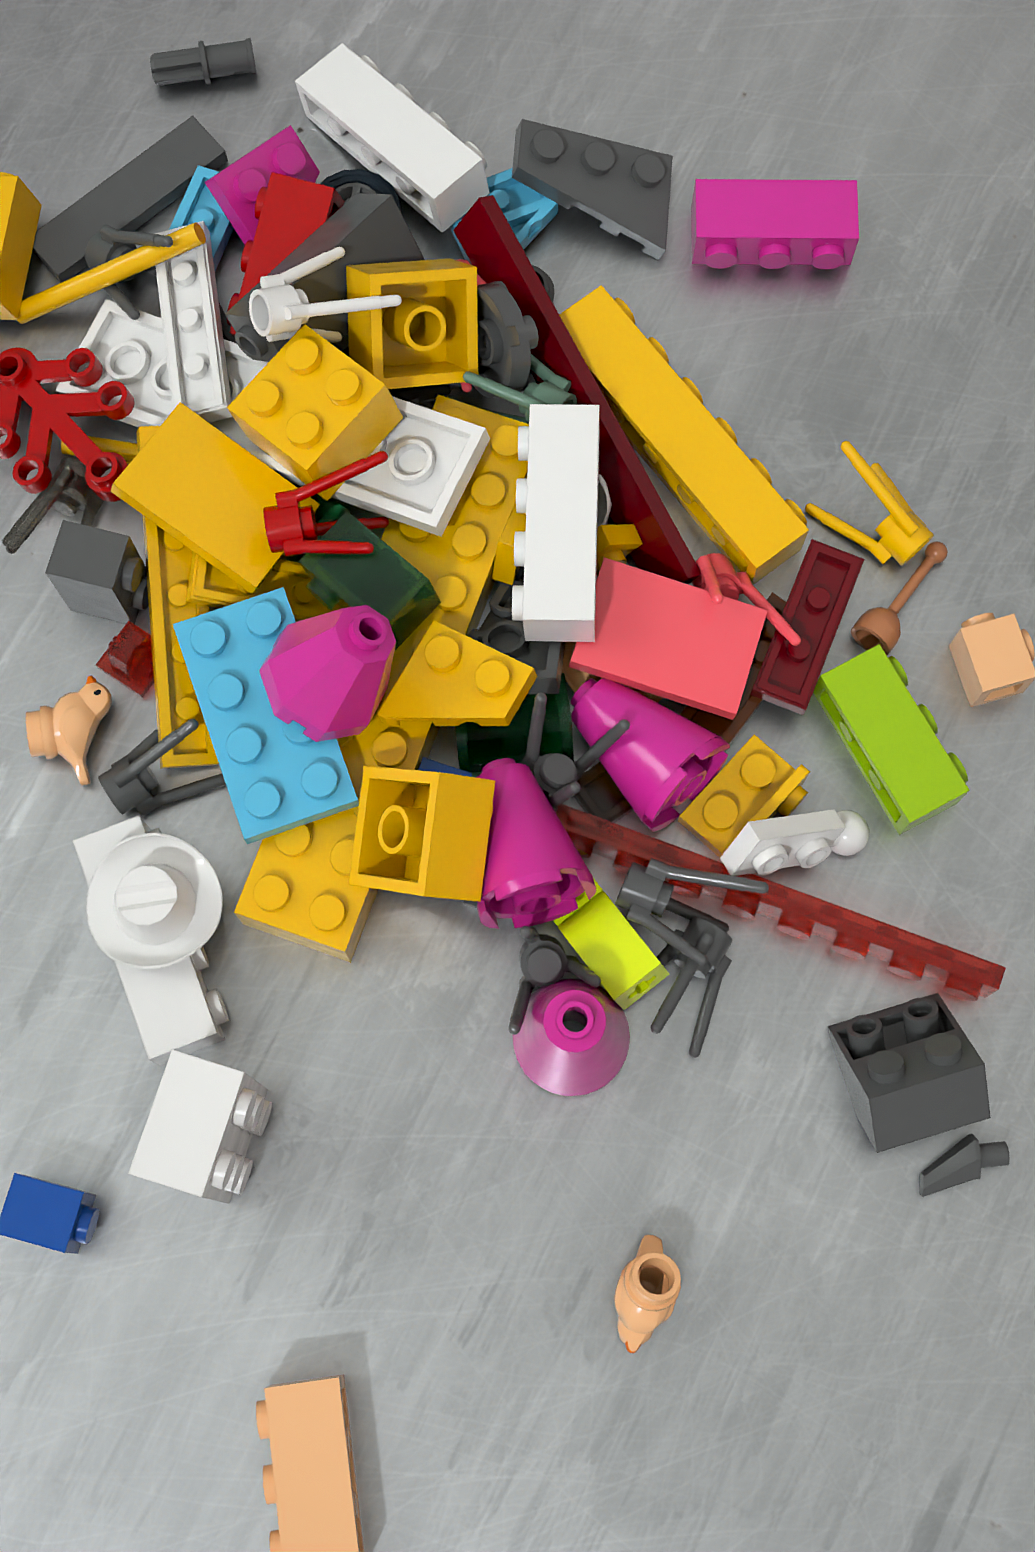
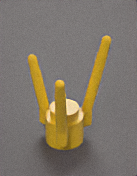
(901, 531)

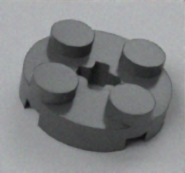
(503, 338)

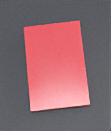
(670, 639)

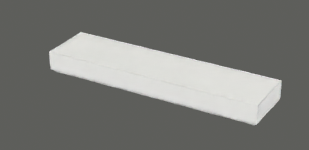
(194, 331)

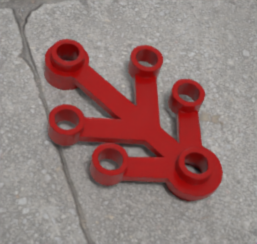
(53, 414)

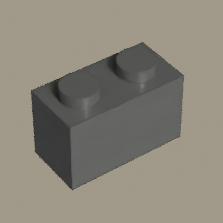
(98, 573)

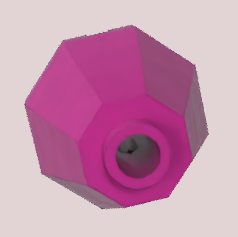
(330, 671)

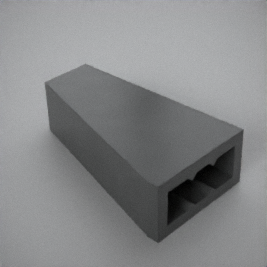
(369, 232)

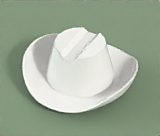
(153, 901)

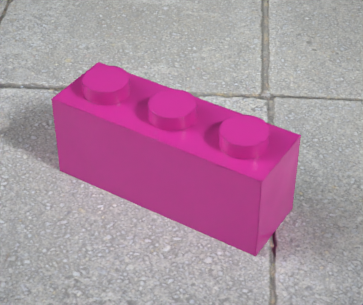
(774, 222)

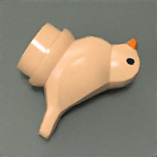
(69, 726)
(645, 1293)

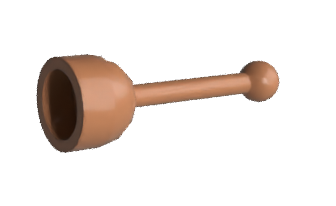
(882, 624)

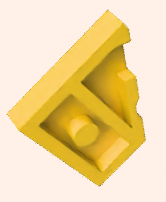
(457, 682)

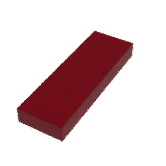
(814, 614)

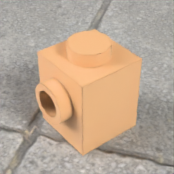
(993, 658)

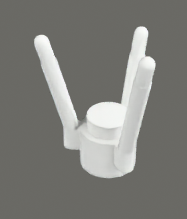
(280, 309)

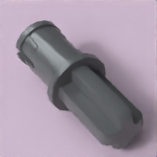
(203, 62)

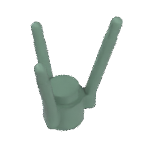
(551, 391)

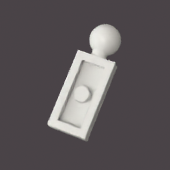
(795, 841)

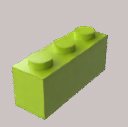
(891, 738)

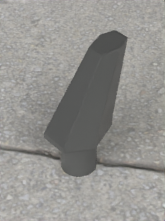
(962, 1164)

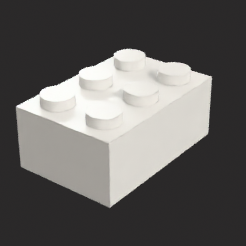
(201, 1128)

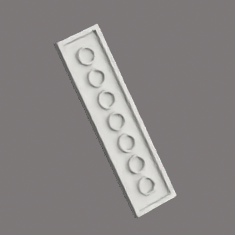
(427, 450)

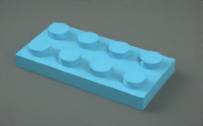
(269, 767)

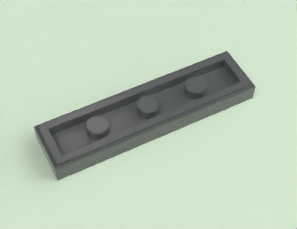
(128, 196)

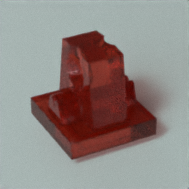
(130, 659)

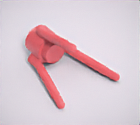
(722, 580)

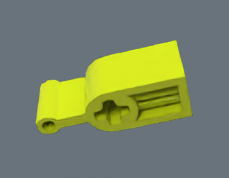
(611, 948)

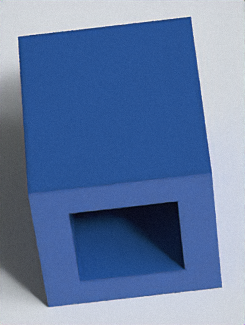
(48, 1214)

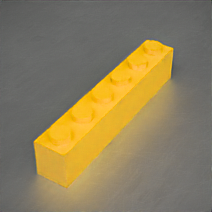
(683, 441)

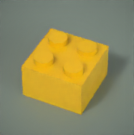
(426, 336)
(315, 409)
(422, 833)

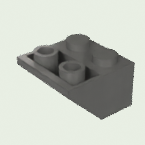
(910, 1072)

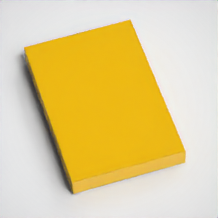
(206, 495)

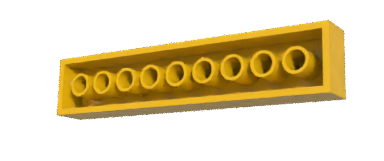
(303, 874)

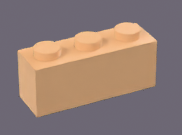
(311, 1466)

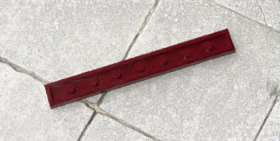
(634, 500)

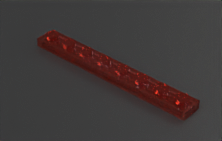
(795, 911)

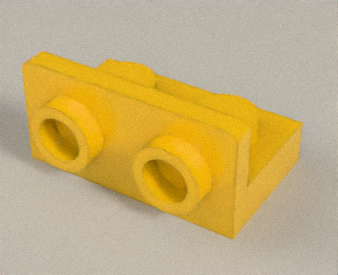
(747, 789)

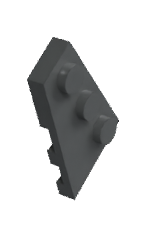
(602, 177)

